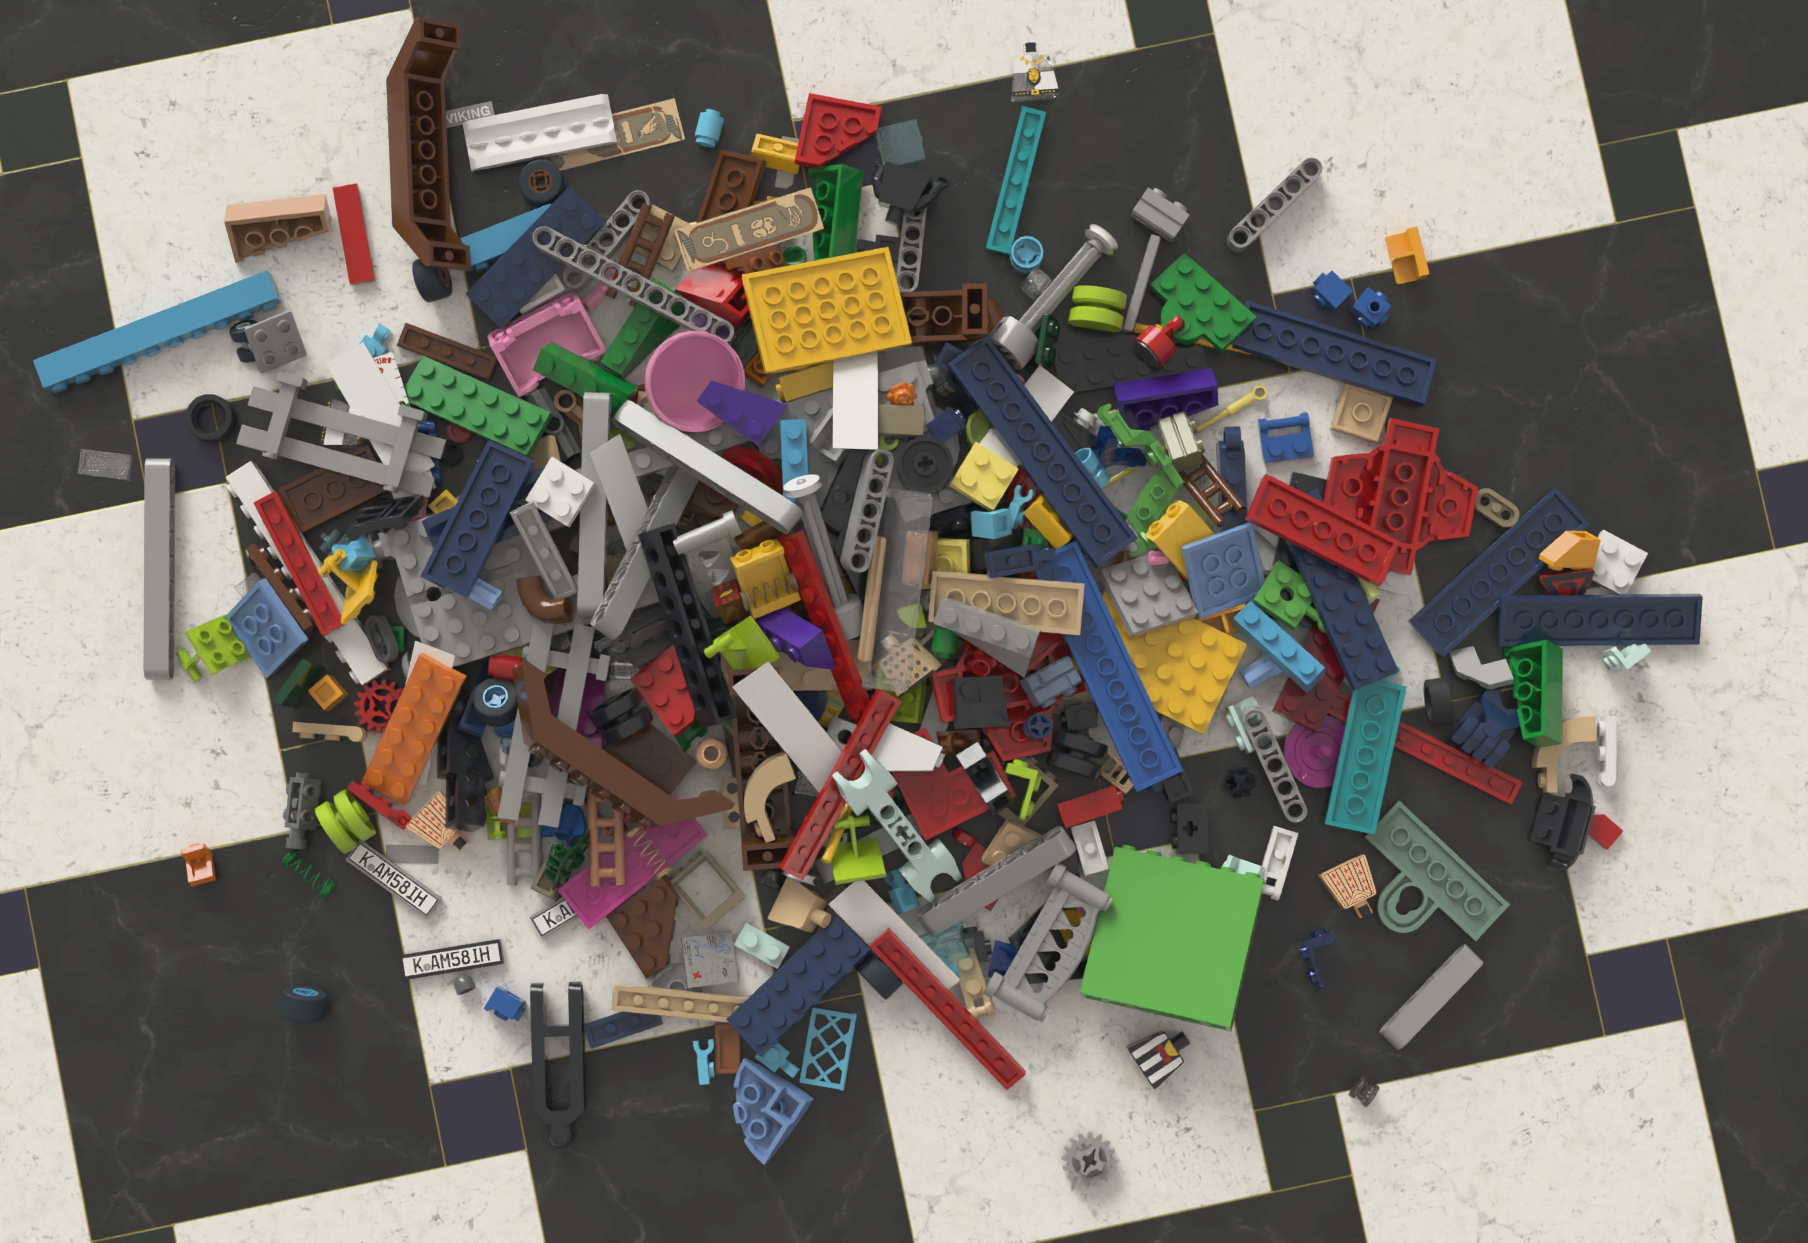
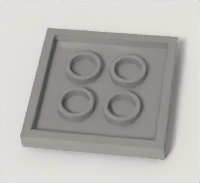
(1147, 595)

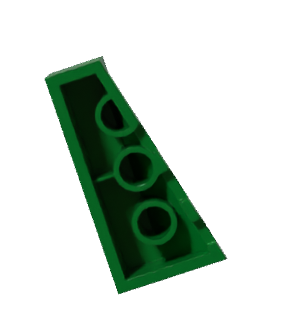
(838, 201)
(640, 336)
(582, 375)
(1538, 690)

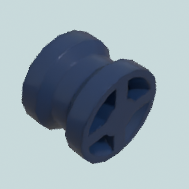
(1042, 725)

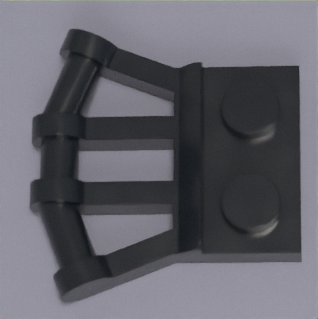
(384, 515)

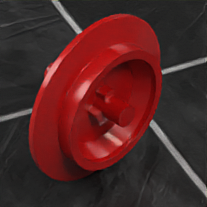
(756, 465)

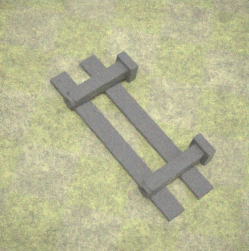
(403, 438)
(555, 786)

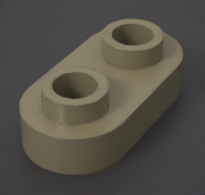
(1495, 507)

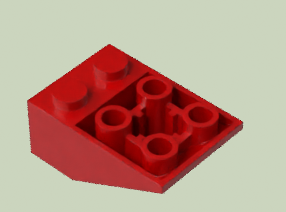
(718, 292)

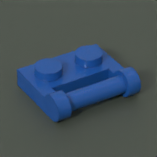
(1286, 446)

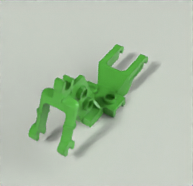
(1159, 488)

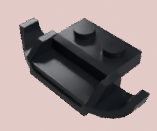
(954, 521)
(1565, 823)

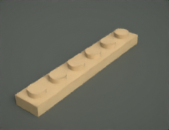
(674, 1002)

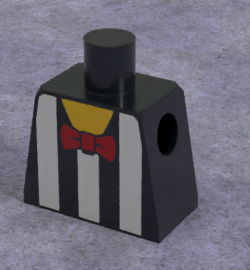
(1158, 1055)

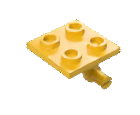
(359, 584)

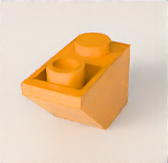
(1572, 551)

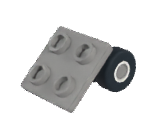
(268, 341)

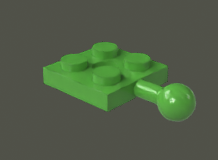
(1286, 612)

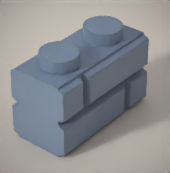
(1051, 681)

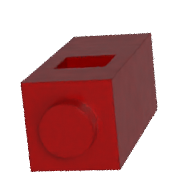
(1090, 806)

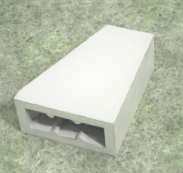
(907, 752)

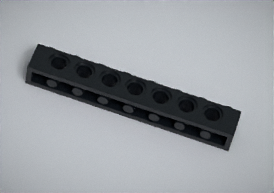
(687, 626)

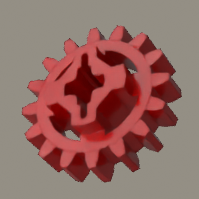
(373, 696)

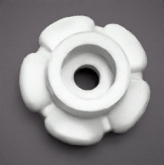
(1085, 418)

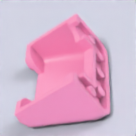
(557, 321)

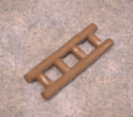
(595, 847)

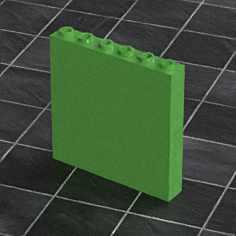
(1173, 937)

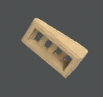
(1127, 785)

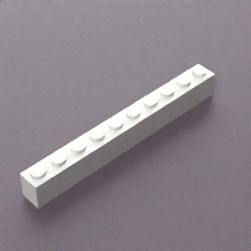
(351, 640)

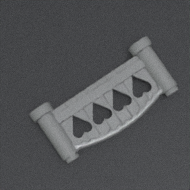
(711, 537)
(1013, 986)

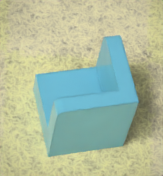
(991, 524)
(357, 555)

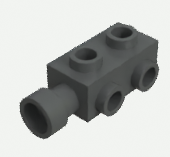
(303, 806)

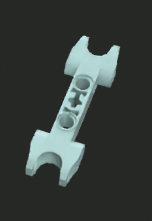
(871, 793)

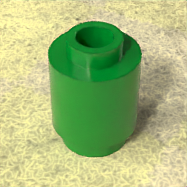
(944, 642)

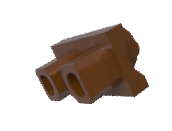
(958, 740)

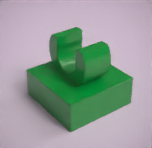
(1034, 536)

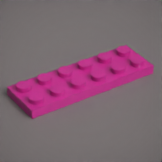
(596, 902)

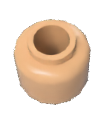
(712, 754)

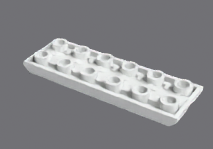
(539, 132)

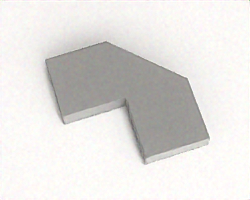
(1488, 675)

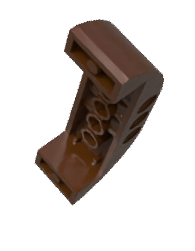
(947, 315)
(751, 748)

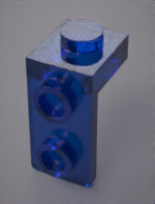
(947, 425)
(1318, 938)

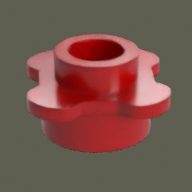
(981, 669)

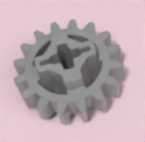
(1083, 1171)

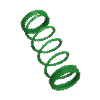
(325, 891)

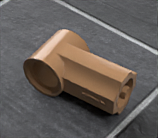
(575, 411)

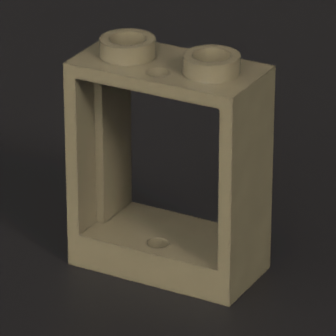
(1046, 776)
(696, 860)

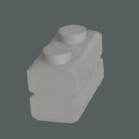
(1160, 214)

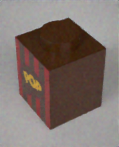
(729, 602)

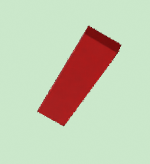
(353, 234)

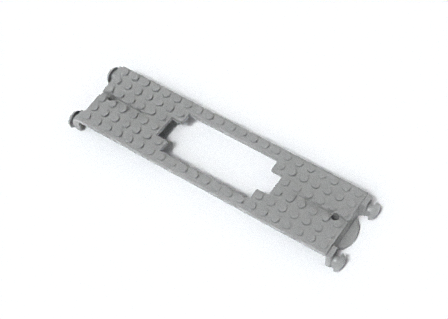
(476, 632)

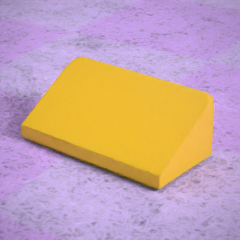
(776, 152)
(1047, 522)

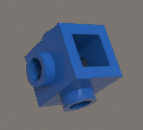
(1373, 300)

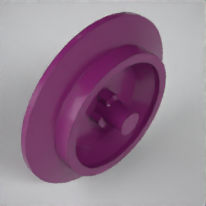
(1314, 755)

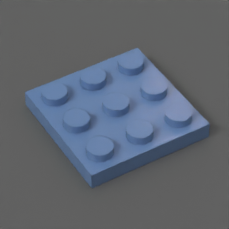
(1223, 569)
(266, 628)

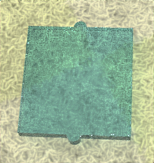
(900, 143)

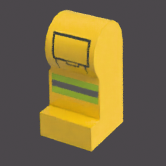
(833, 708)

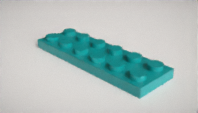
(1365, 756)

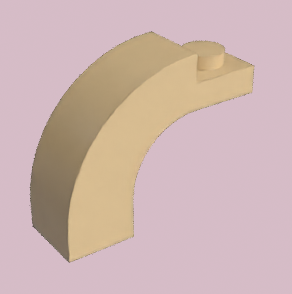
(1573, 730)
(762, 781)

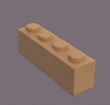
(274, 223)

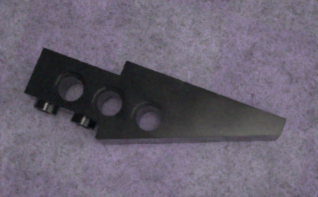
(454, 767)

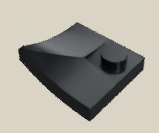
(979, 702)

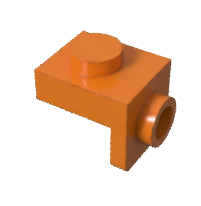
(199, 864)

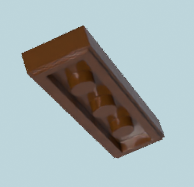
(447, 352)

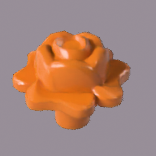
(902, 394)

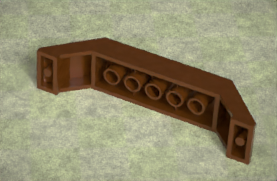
(420, 144)
(594, 766)

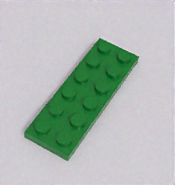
(476, 406)

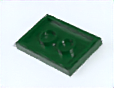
(299, 683)

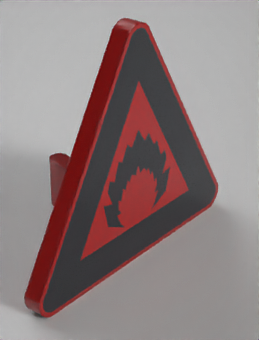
(1568, 582)

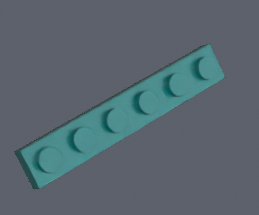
(1015, 180)

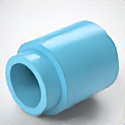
(709, 128)

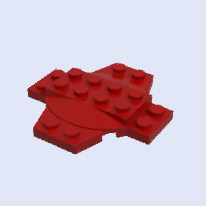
(1403, 491)
(1006, 741)

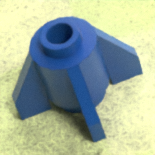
(571, 825)

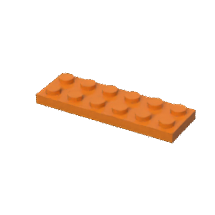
(414, 728)

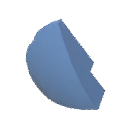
(766, 1108)

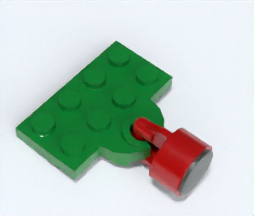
(1193, 310)

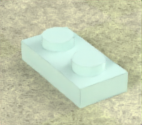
(761, 945)

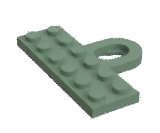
(1436, 872)

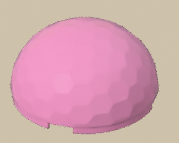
(681, 373)

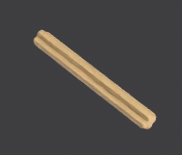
(872, 600)

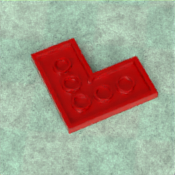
(943, 798)

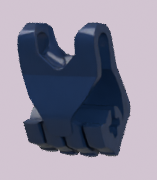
(1487, 727)

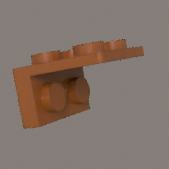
(758, 260)

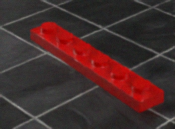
(299, 563)

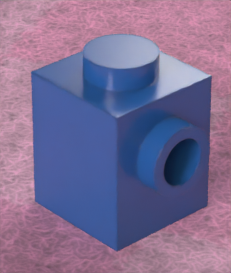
(1330, 291)

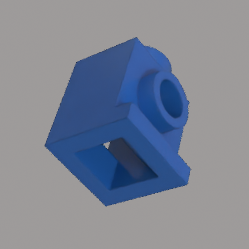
(505, 1004)

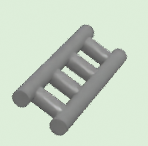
(534, 846)

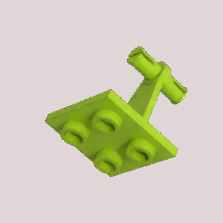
(214, 646)
(744, 646)
(856, 859)

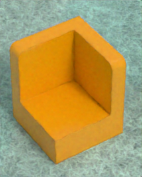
(328, 692)

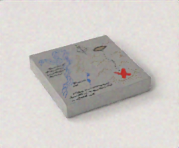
(709, 959)

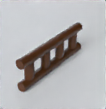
(653, 247)
(1219, 484)

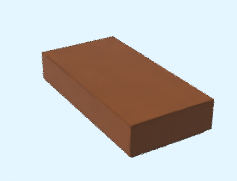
(727, 1049)

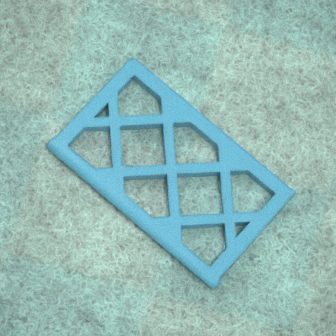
(847, 1038)

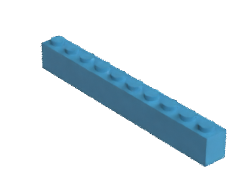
(158, 331)

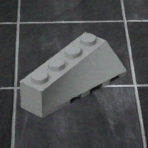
(996, 635)

